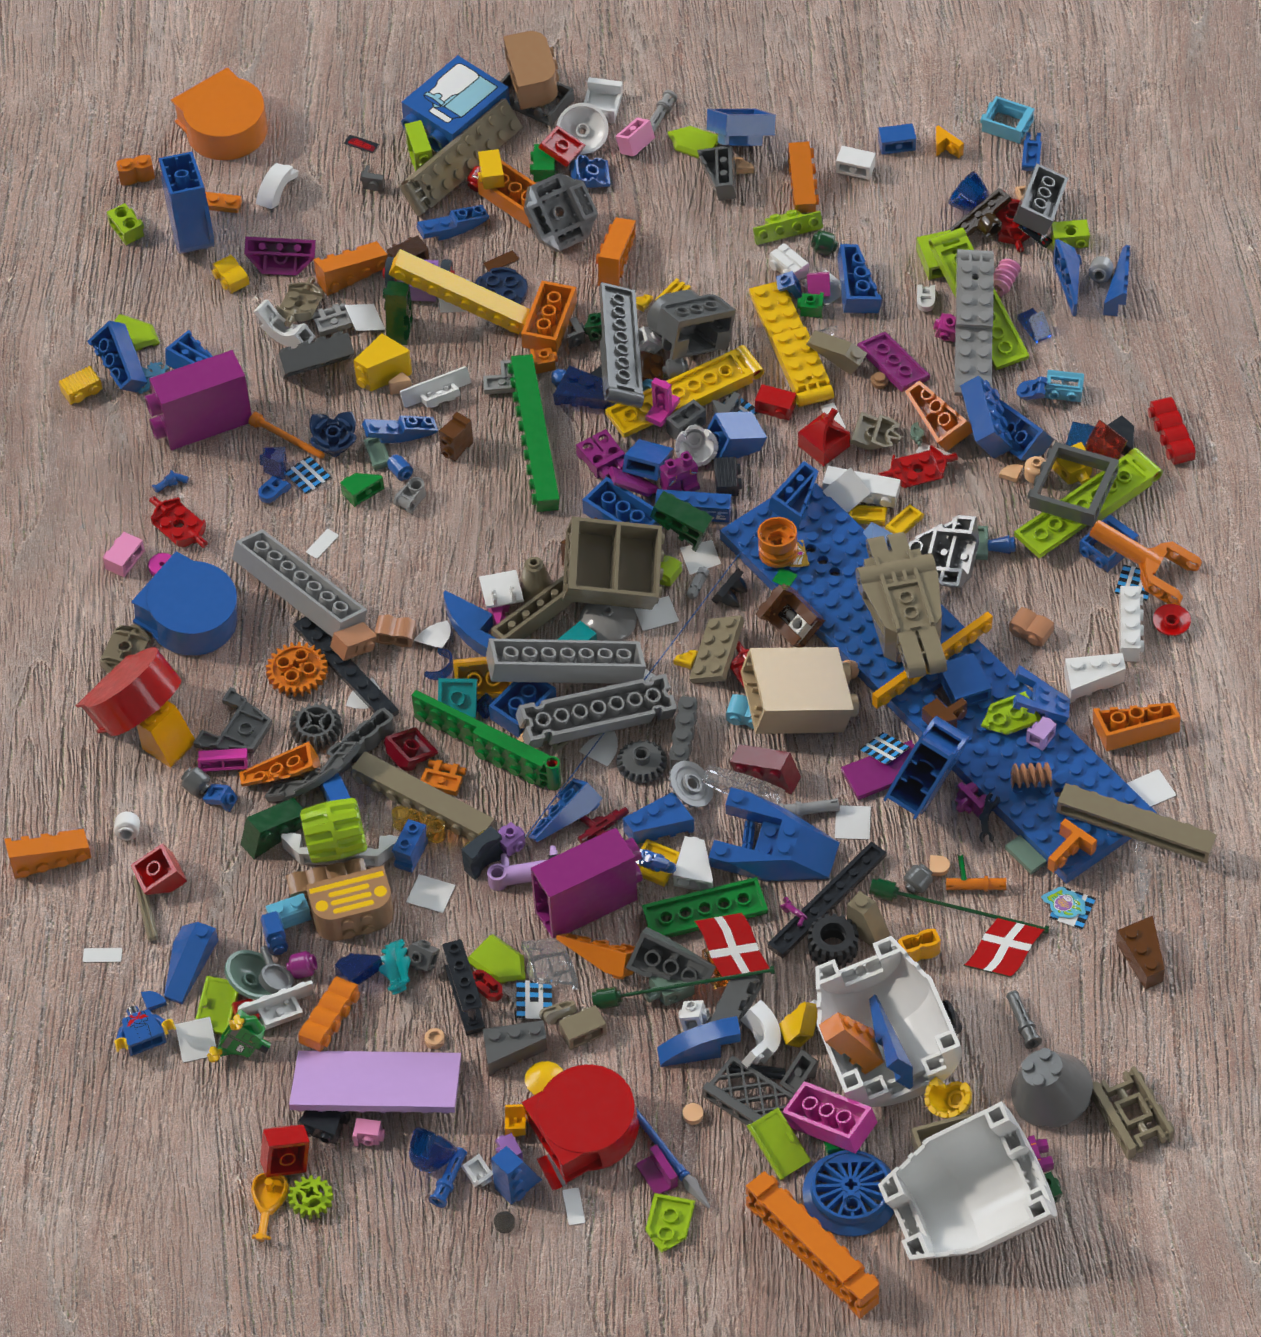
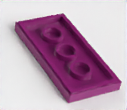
(893, 361)
(872, 776)

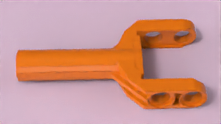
(1148, 559)

